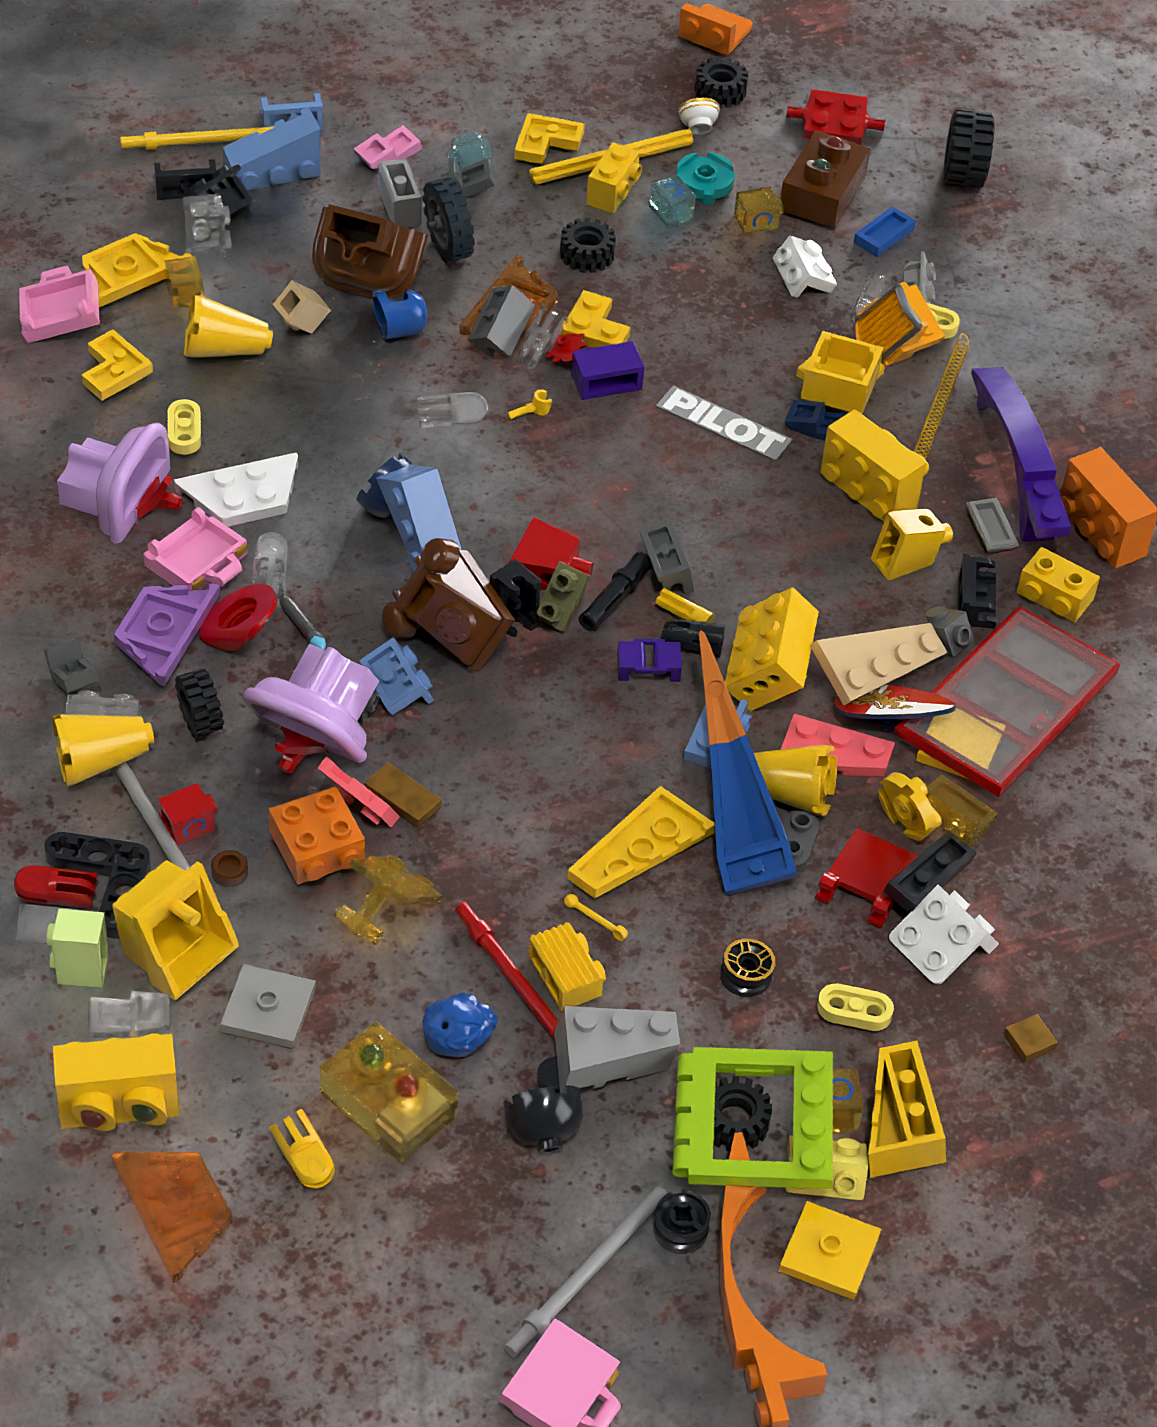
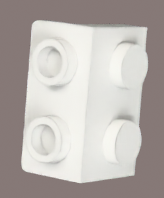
(803, 266)

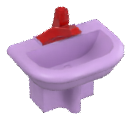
(120, 480)
(316, 706)

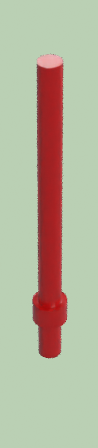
(483, 936)

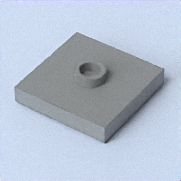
(268, 1006)

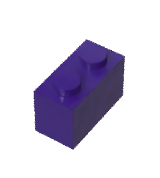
(607, 370)

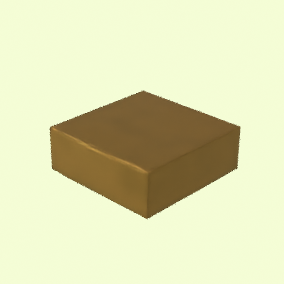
(1030, 1038)

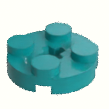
(695, 169)

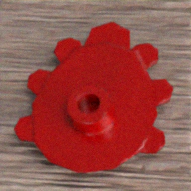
(564, 346)

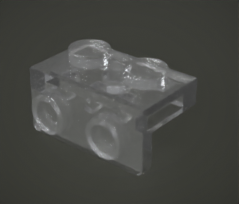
(205, 224)

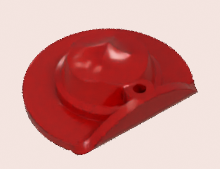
(238, 617)

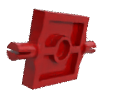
(836, 115)

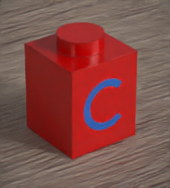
(188, 813)

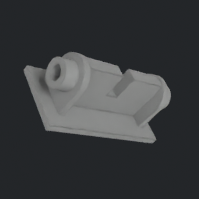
(922, 275)

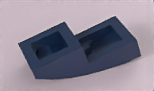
(811, 418)

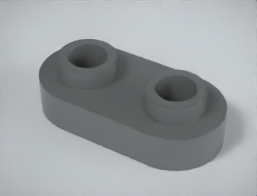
(802, 834)

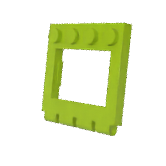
(811, 1118)

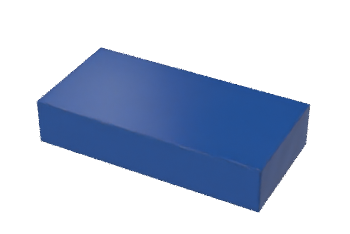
(884, 231)

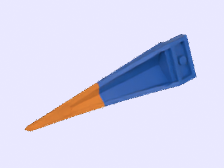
(747, 826)

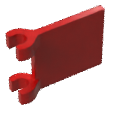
(865, 869)

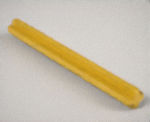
(588, 162)

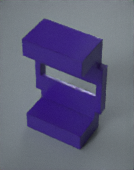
(666, 658)

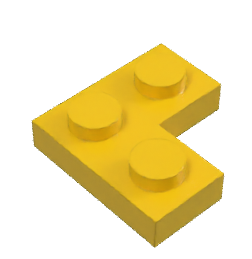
(543, 131)
(590, 319)
(119, 365)

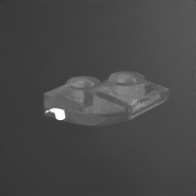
(138, 1016)

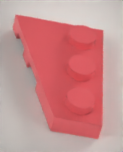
(855, 751)

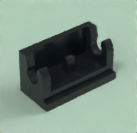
(176, 183)
(977, 591)
(519, 592)

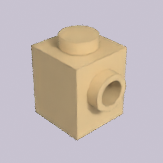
(301, 307)

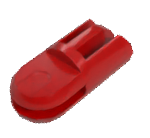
(56, 886)

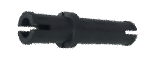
(623, 582)

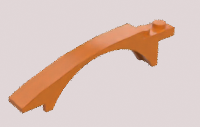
(769, 1365)

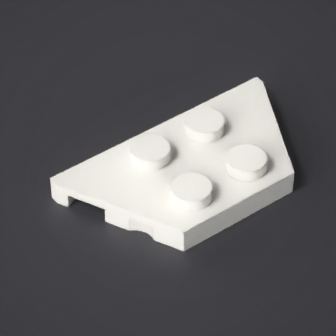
(243, 491)

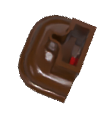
(366, 253)

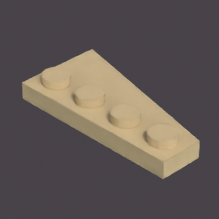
(873, 659)

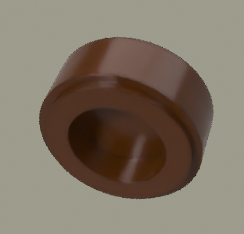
(229, 868)

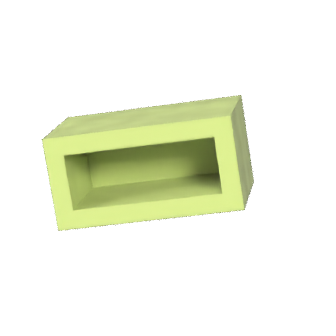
(79, 947)

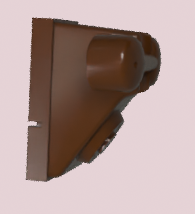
(451, 603)

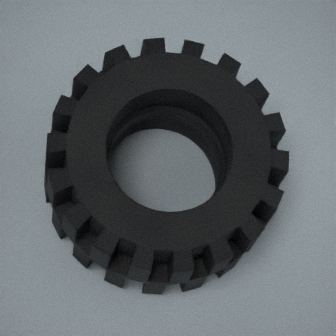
(969, 148)

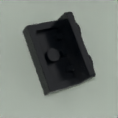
(227, 185)

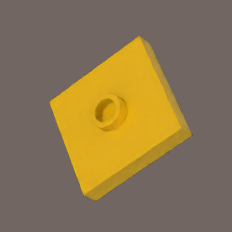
(830, 1250)

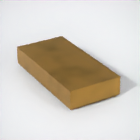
(403, 794)

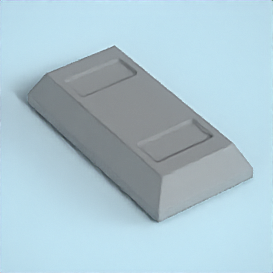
(992, 525)

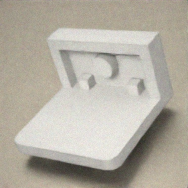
(941, 934)

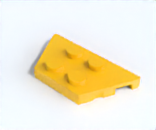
(127, 266)

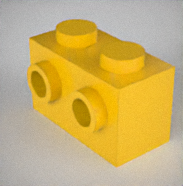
(613, 177)
(1058, 584)

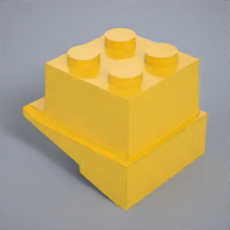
(174, 927)

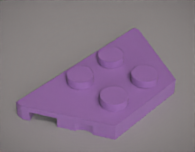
(163, 626)

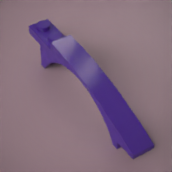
(1040, 502)

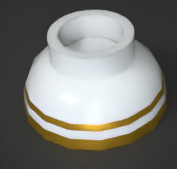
(699, 114)

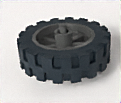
(448, 219)

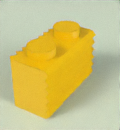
(566, 966)

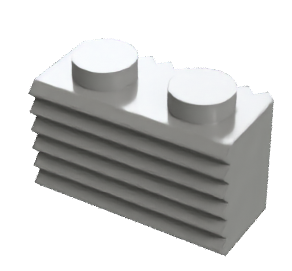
(400, 193)

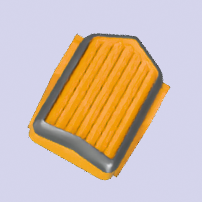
(898, 323)

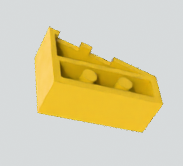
(905, 1115)

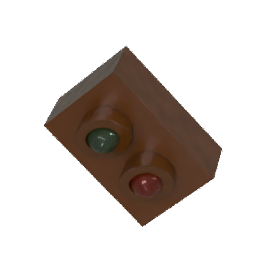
(824, 179)

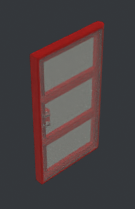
(1010, 700)

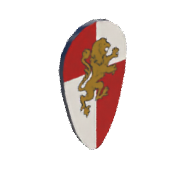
(895, 704)

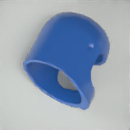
(401, 317)

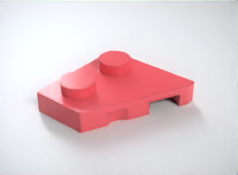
(352, 790)

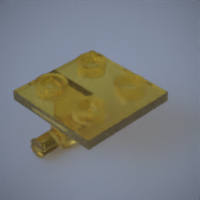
(389, 879)

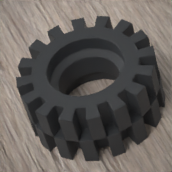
(721, 81)
(587, 257)
(199, 702)
(746, 1097)

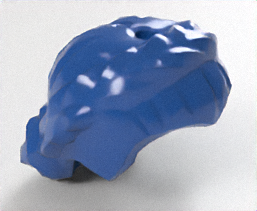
(467, 1022)

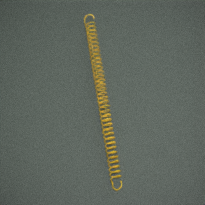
(937, 395)

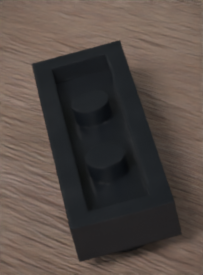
(931, 868)

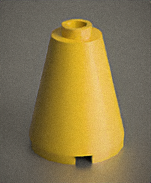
(223, 331)
(98, 743)
(800, 776)

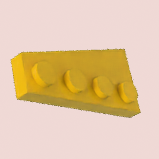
(642, 840)

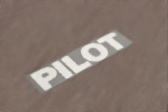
(724, 422)

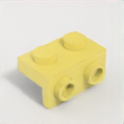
(849, 1170)

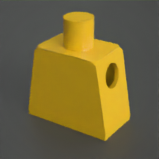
(909, 542)

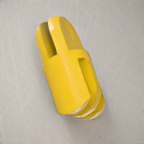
(307, 1154)

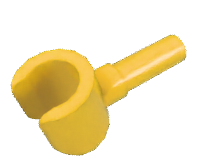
(538, 406)

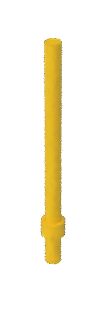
(152, 140)

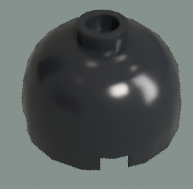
(545, 1117)

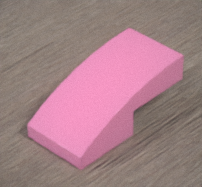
(395, 146)

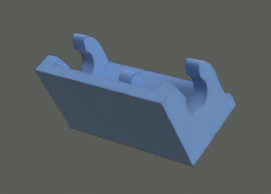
(274, 113)

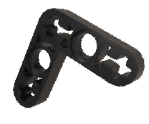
(119, 873)

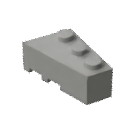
(613, 1044)

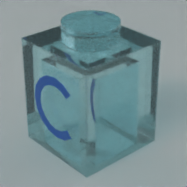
(672, 201)

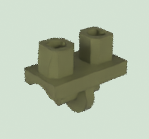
(562, 596)

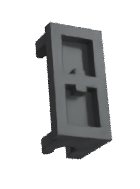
(501, 321)
(667, 556)

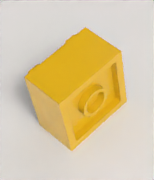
(841, 372)

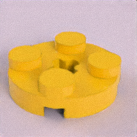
(907, 802)

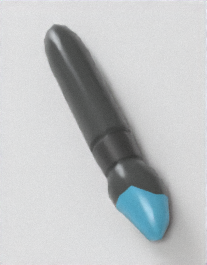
(302, 622)

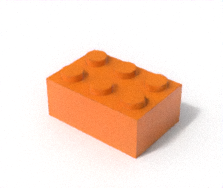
(1108, 507)

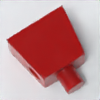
(546, 546)

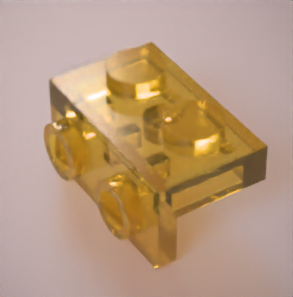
(960, 810)

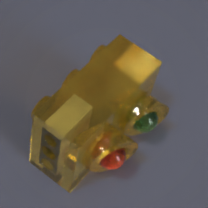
(388, 1091)

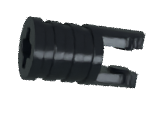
(688, 634)

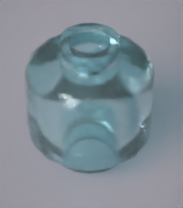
(470, 148)

